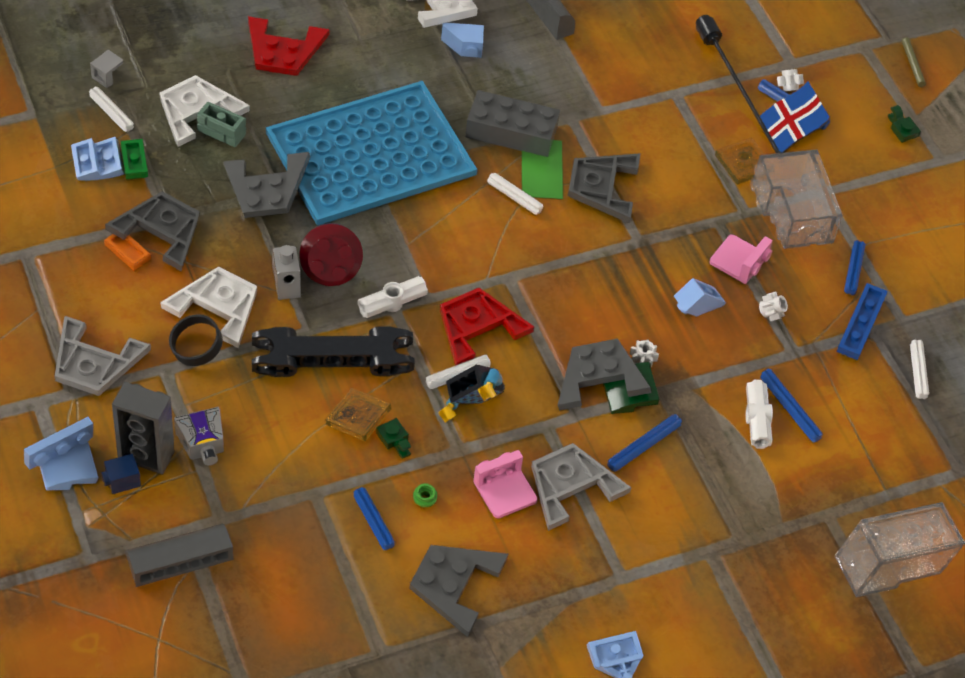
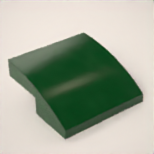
(618, 397)

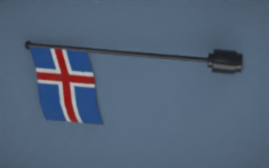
(786, 119)

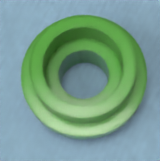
(428, 490)

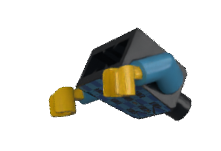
(472, 387)

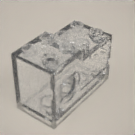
(797, 198)
(899, 548)

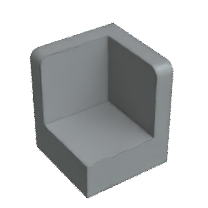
(104, 66)

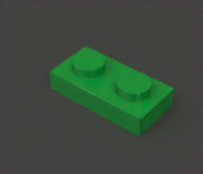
(134, 159)

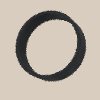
(185, 323)

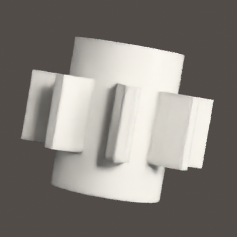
(790, 80)
(773, 306)
(644, 352)

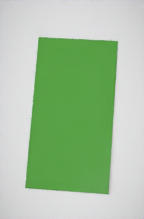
(543, 175)

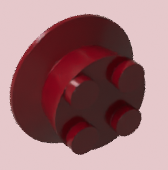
(331, 254)

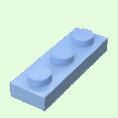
(58, 443)

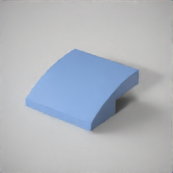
(97, 159)
(70, 468)

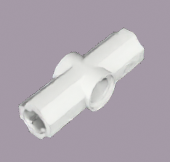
(392, 297)
(759, 414)

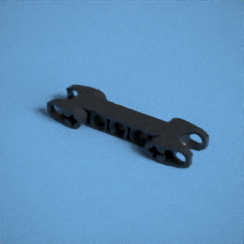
(295, 351)

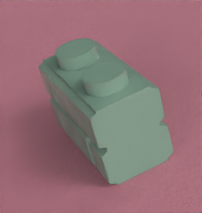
(221, 124)

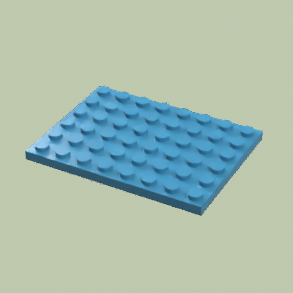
(372, 152)

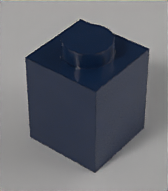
(121, 474)

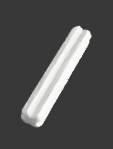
(111, 109)
(515, 193)
(919, 369)
(440, 378)

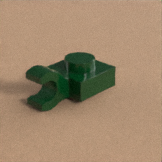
(903, 127)
(394, 435)

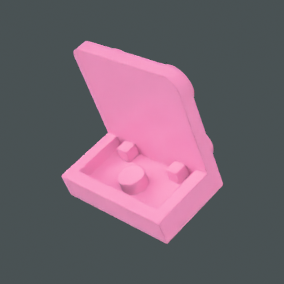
(741, 258)
(504, 484)

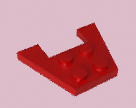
(282, 53)
(474, 315)

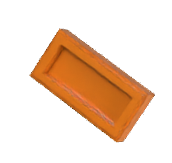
(128, 251)

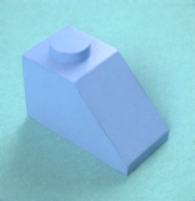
(463, 38)
(698, 298)

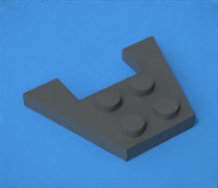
(594, 181)
(269, 192)
(165, 219)
(597, 365)
(445, 576)

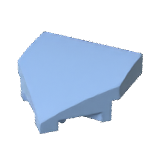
(616, 655)

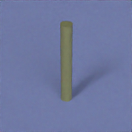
(913, 62)

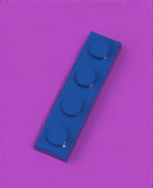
(862, 321)

